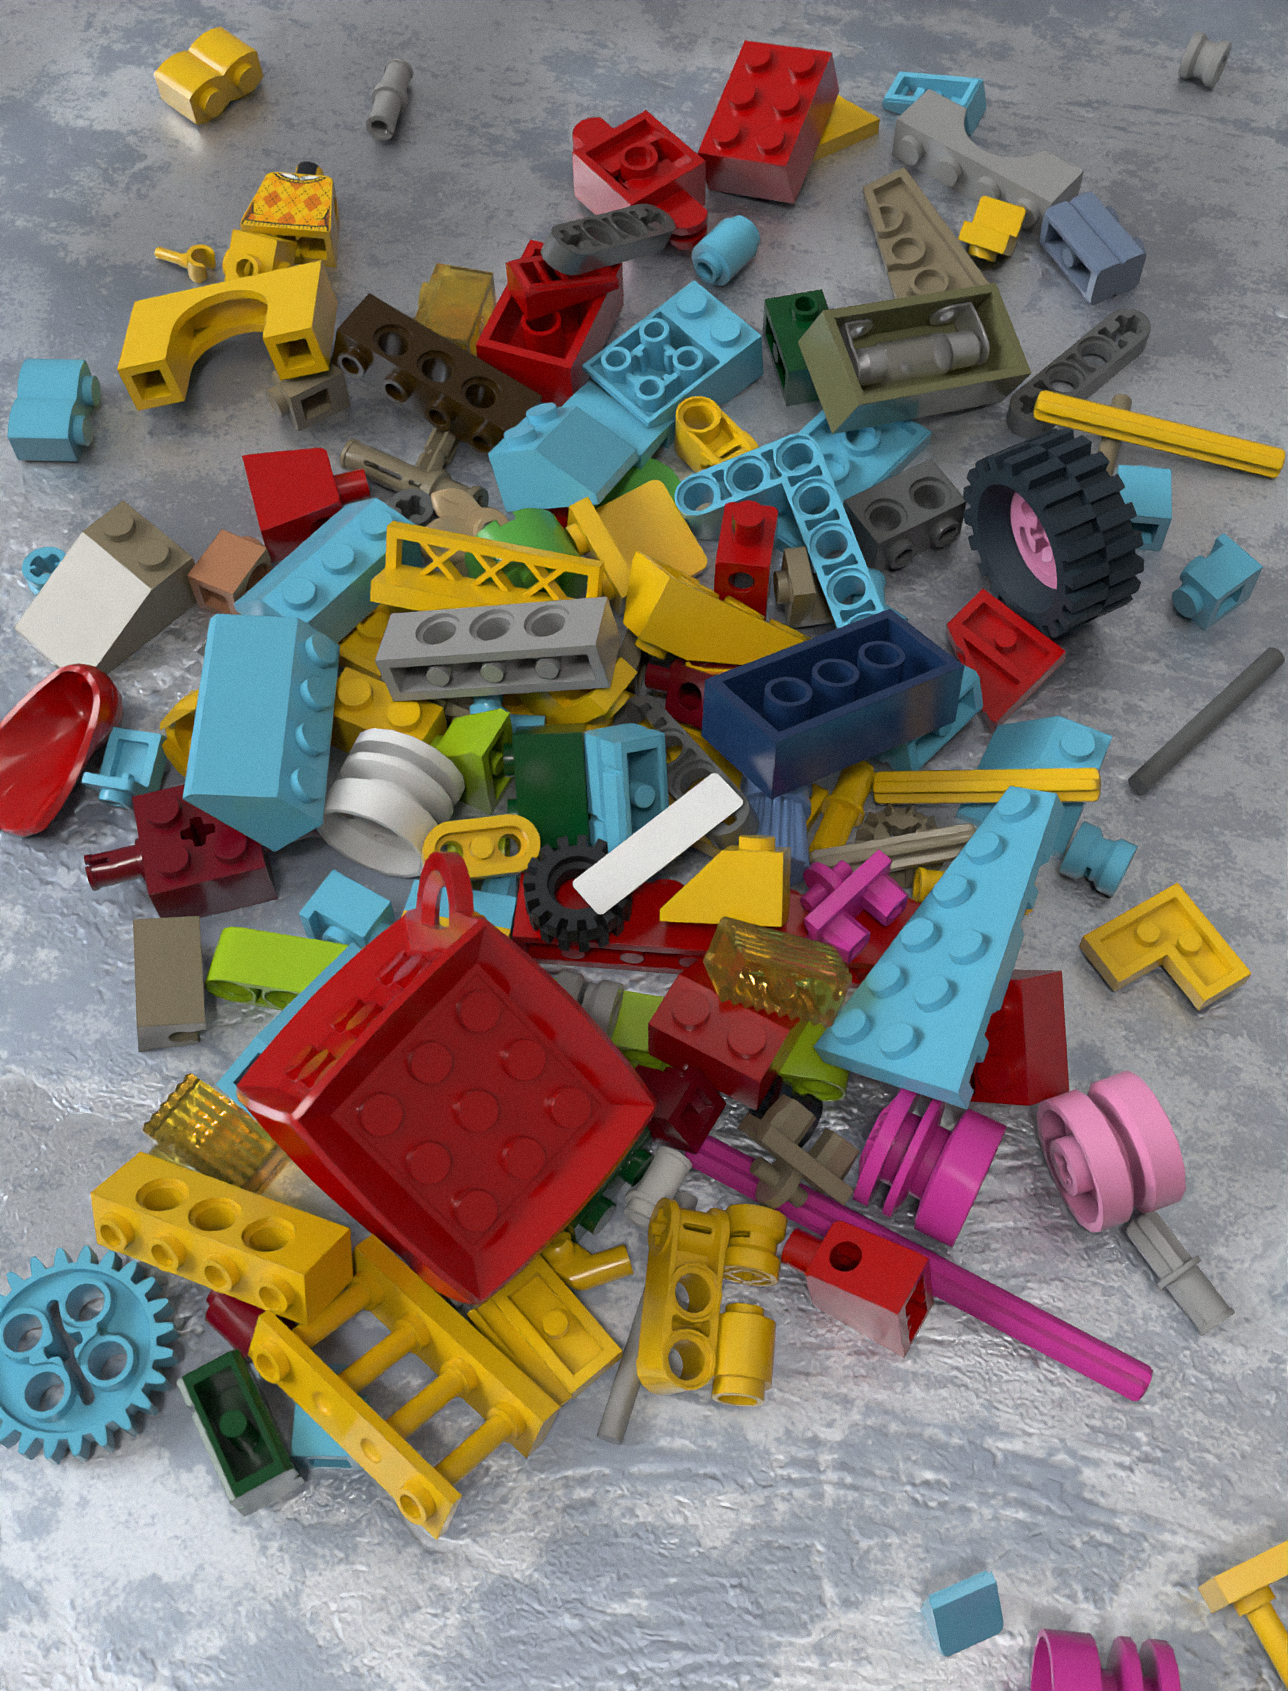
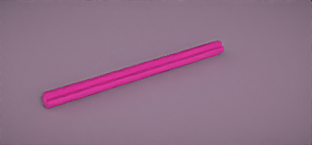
(950, 1282)

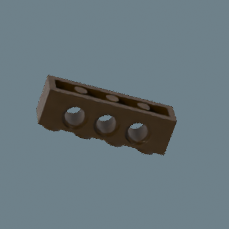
(430, 375)

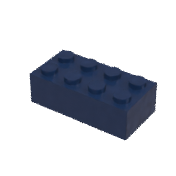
(830, 702)

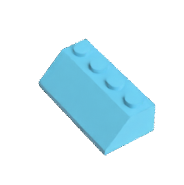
(263, 726)

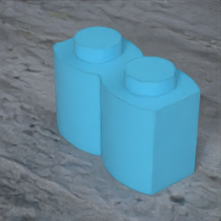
(53, 410)

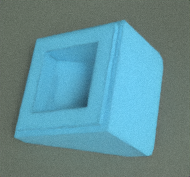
(964, 1613)

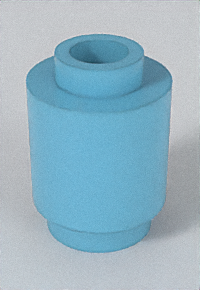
(725, 250)

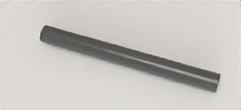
(1206, 721)

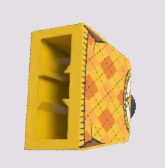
(298, 209)

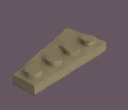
(914, 239)

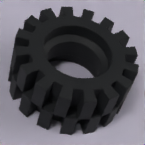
(566, 923)

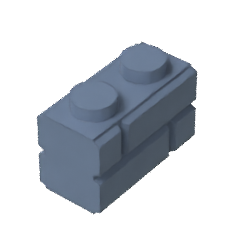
(1092, 247)

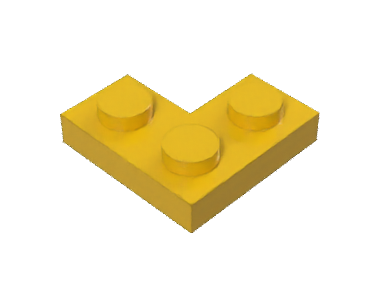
(1171, 934)

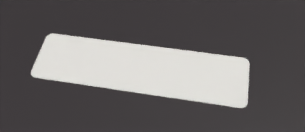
(657, 843)

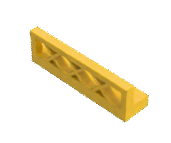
(434, 590)

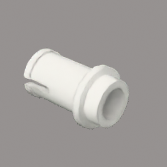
(659, 1181)

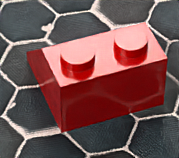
(730, 1044)

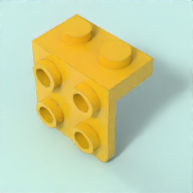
(639, 521)

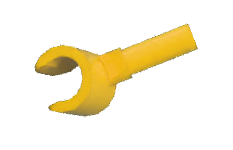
(194, 260)

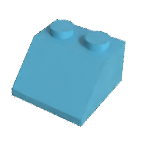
(558, 459)

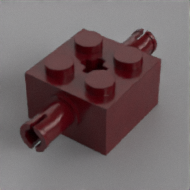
(187, 859)

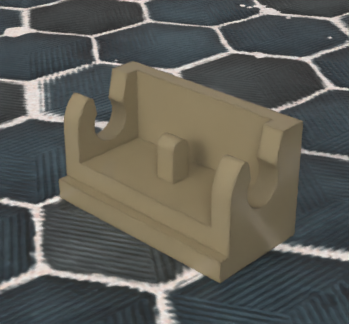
(168, 982)

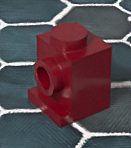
(685, 1106)

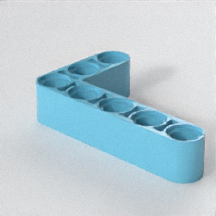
(786, 489)

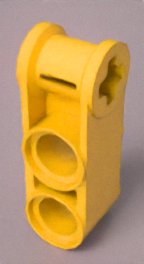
(689, 1250)

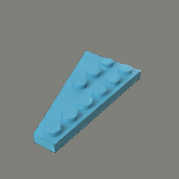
(934, 988)

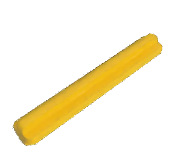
(983, 785)

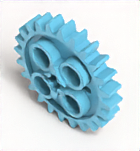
(126, 1325)

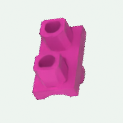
(841, 895)

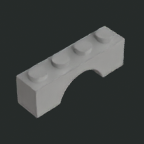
(935, 142)

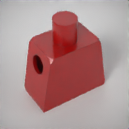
(298, 494)
(864, 1282)

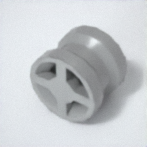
(1204, 59)

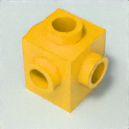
(256, 253)

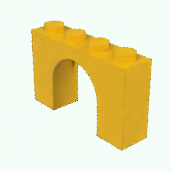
(172, 330)

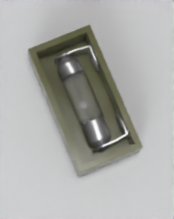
(913, 357)

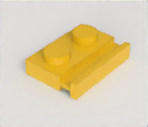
(547, 1332)

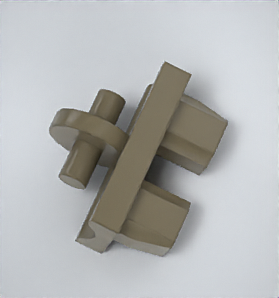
(821, 1167)

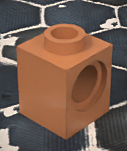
(228, 571)

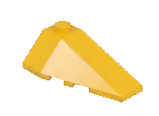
(687, 619)

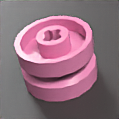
(1111, 1151)

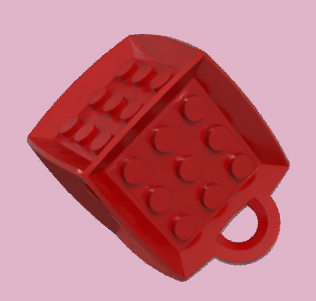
(450, 1094)

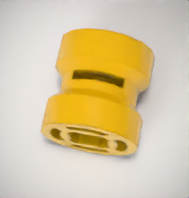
(753, 1245)

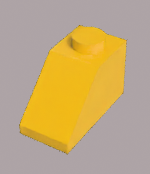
(739, 883)

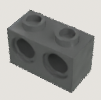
(905, 516)

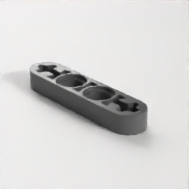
(607, 239)
(1074, 369)
(689, 766)

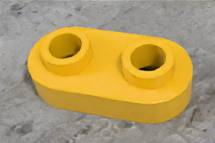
(479, 841)

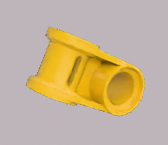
(707, 434)

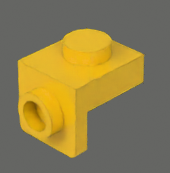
(993, 228)

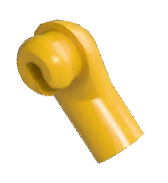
(583, 1269)

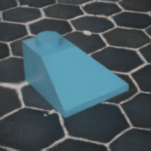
(1042, 744)

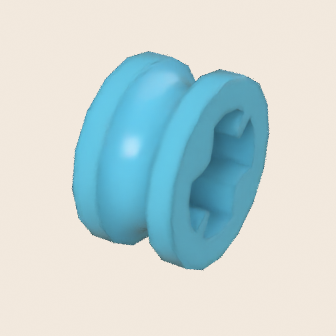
(38, 562)

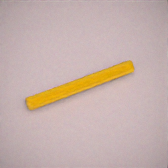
(1159, 434)

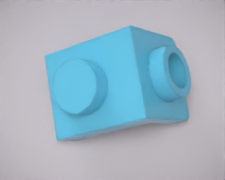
(129, 767)

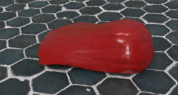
(50, 742)

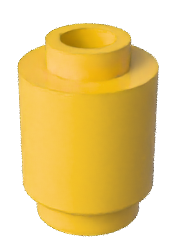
(743, 1356)

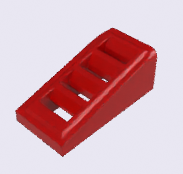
(539, 292)

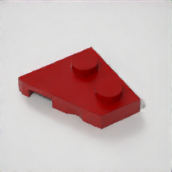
(1004, 652)

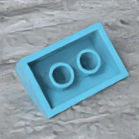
(331, 571)

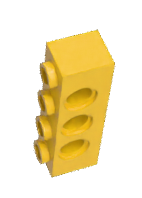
(223, 1237)

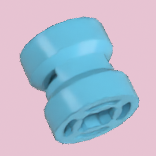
(1098, 859)

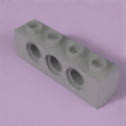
(499, 649)

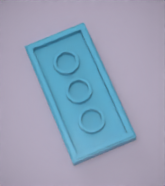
(855, 462)

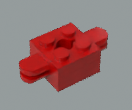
(641, 166)

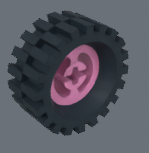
(1053, 531)

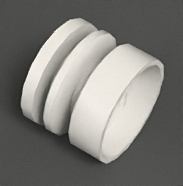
(389, 801)

